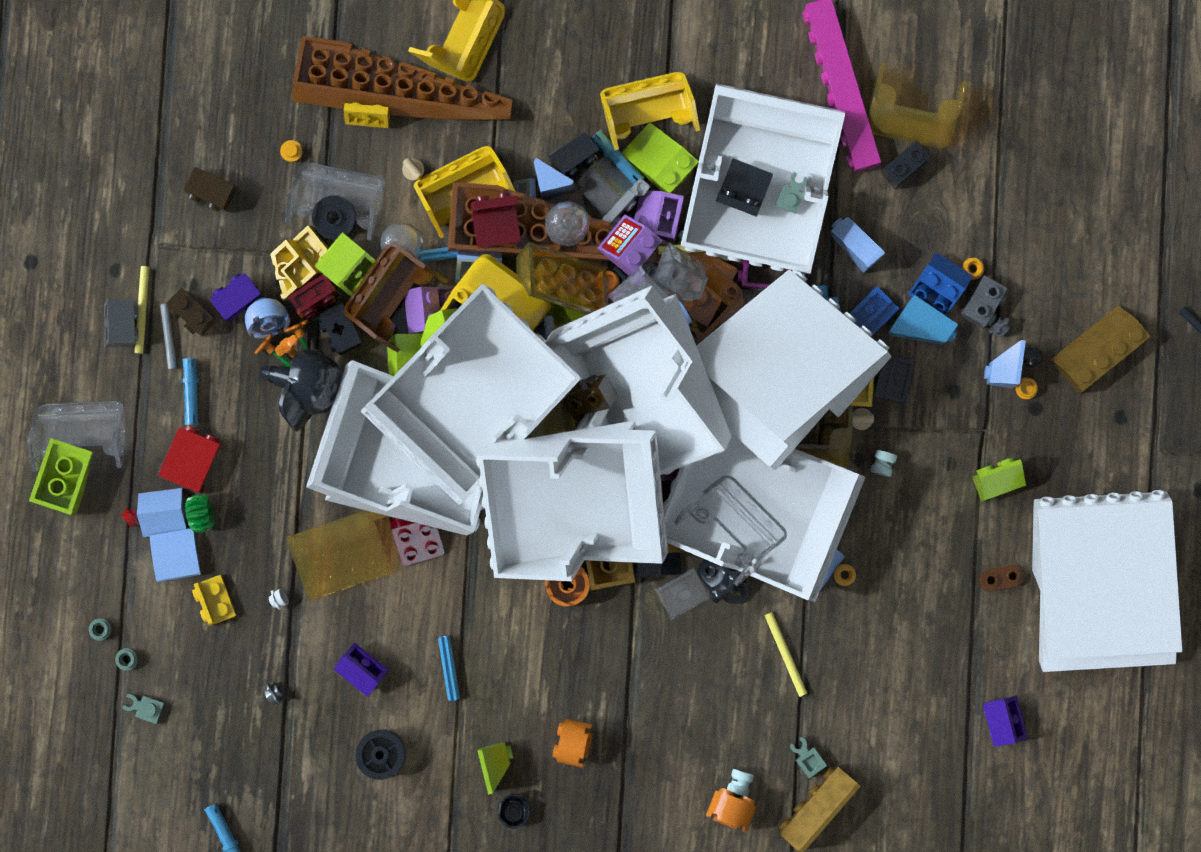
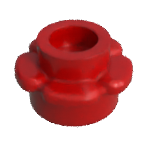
(130, 517)

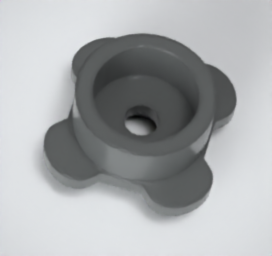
(1000, 326)
(274, 693)

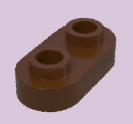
(1001, 578)

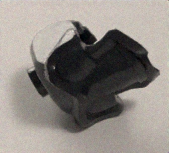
(721, 584)

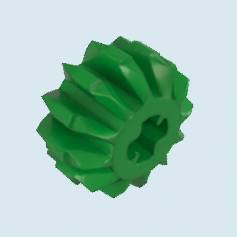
(199, 513)

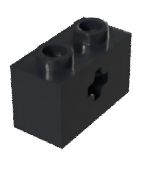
(905, 164)
(349, 339)

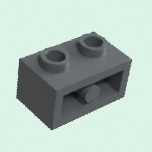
(983, 302)
(119, 323)

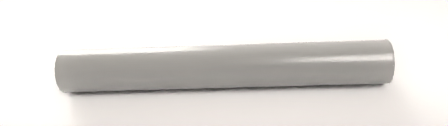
(168, 337)

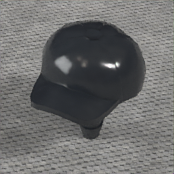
(308, 386)

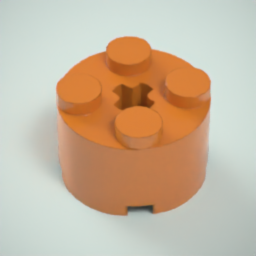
(571, 596)
(573, 742)
(731, 810)

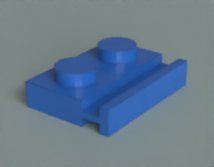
(874, 310)

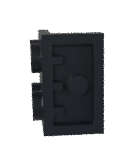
(744, 187)

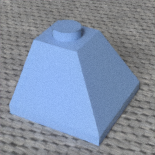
(1006, 368)

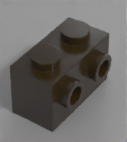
(209, 189)
(194, 315)
(591, 395)

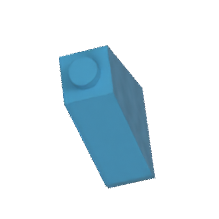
(923, 323)

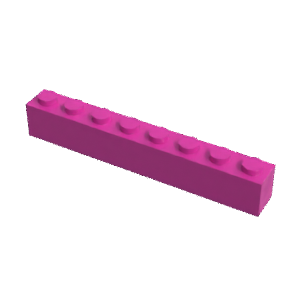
(842, 84)

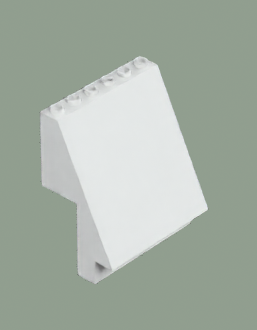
(778, 138)
(787, 365)
(654, 370)
(468, 388)
(369, 472)
(802, 494)
(572, 501)
(1106, 581)

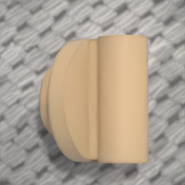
(413, 169)
(862, 419)

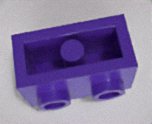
(235, 297)
(361, 669)
(1005, 721)

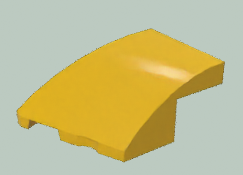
(296, 260)

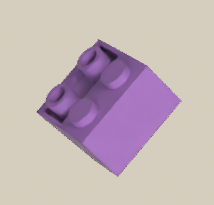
(660, 213)
(424, 302)

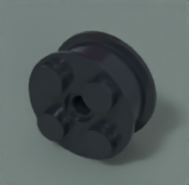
(367, 757)

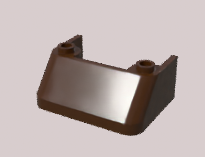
(384, 289)
(729, 293)

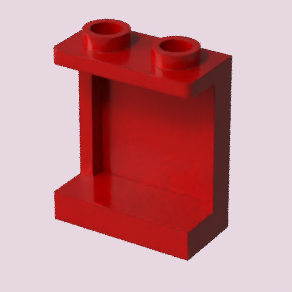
(190, 459)

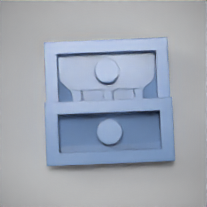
(175, 555)

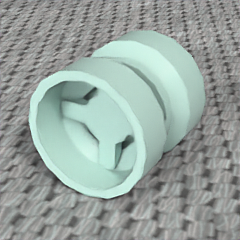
(883, 463)
(740, 782)

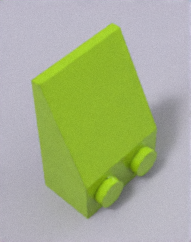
(660, 159)
(62, 477)

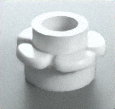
(278, 599)

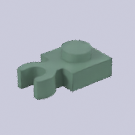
(790, 195)
(147, 709)
(809, 760)

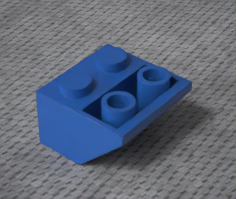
(941, 284)

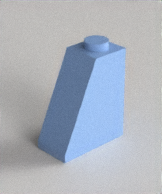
(856, 243)

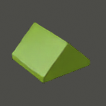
(408, 344)

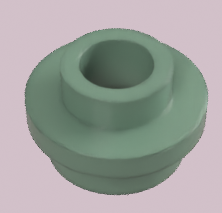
(93, 629)
(120, 662)

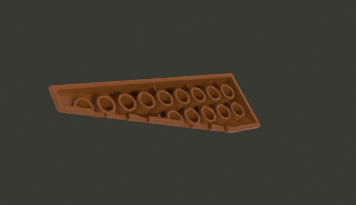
(338, 74)
(531, 222)

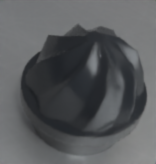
(1032, 356)

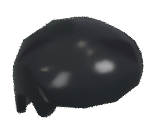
(513, 811)

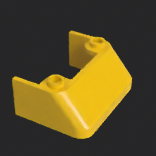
(467, 39)
(648, 102)
(476, 167)
(507, 287)

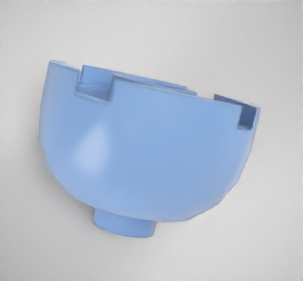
(266, 317)

